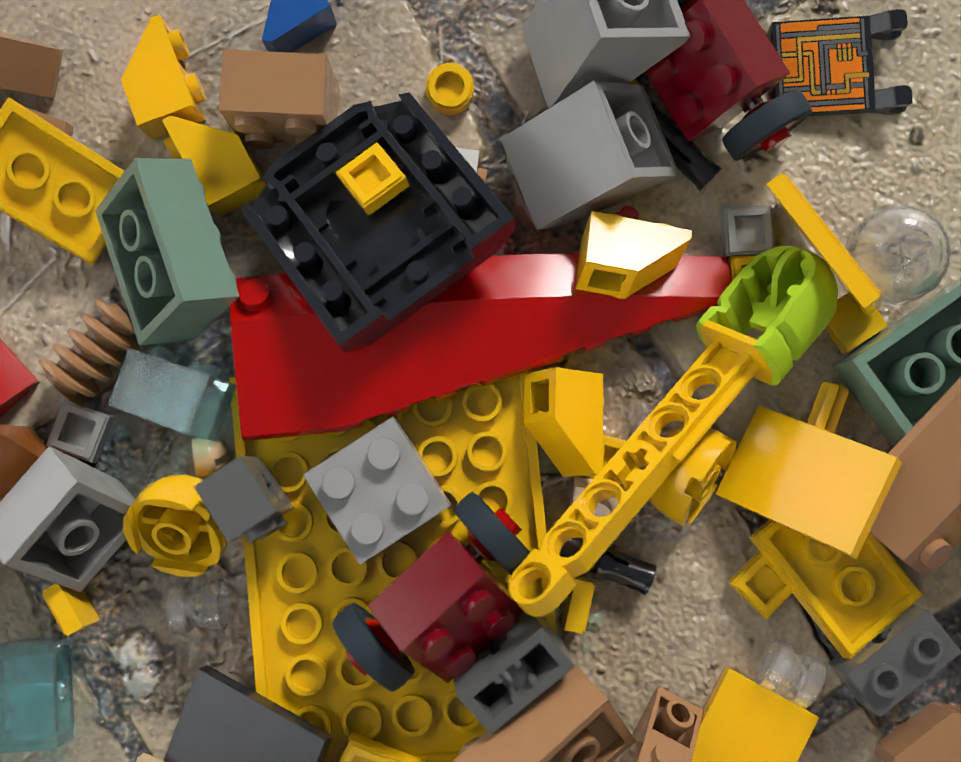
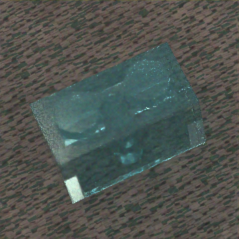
(173, 395)
(36, 694)

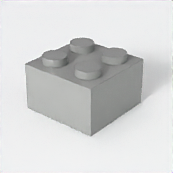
(377, 490)
(62, 520)

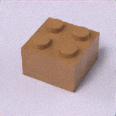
(277, 95)

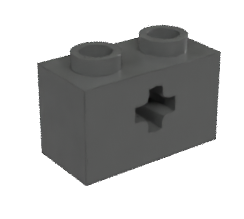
(245, 499)
(896, 660)
(513, 672)

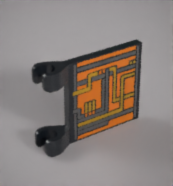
(834, 63)

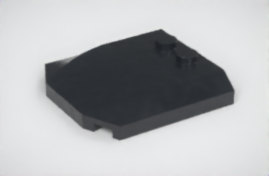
(385, 266)

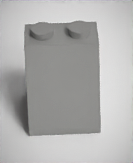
(599, 41)
(588, 153)

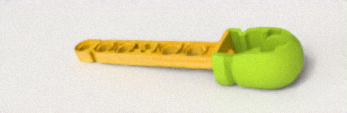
(792, 317)

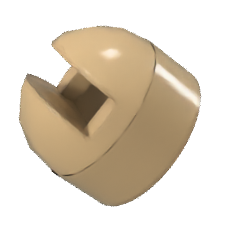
(209, 456)

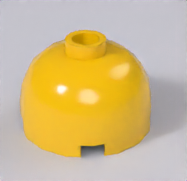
(693, 480)
(174, 527)

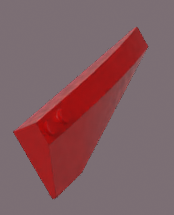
(480, 330)

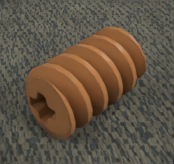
(91, 353)

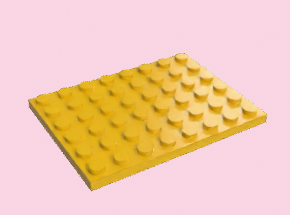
(309, 574)

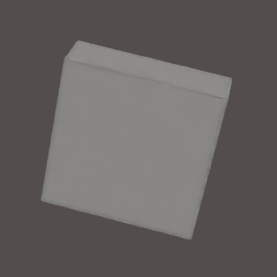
(747, 230)
(80, 431)

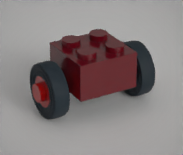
(726, 72)
(440, 606)

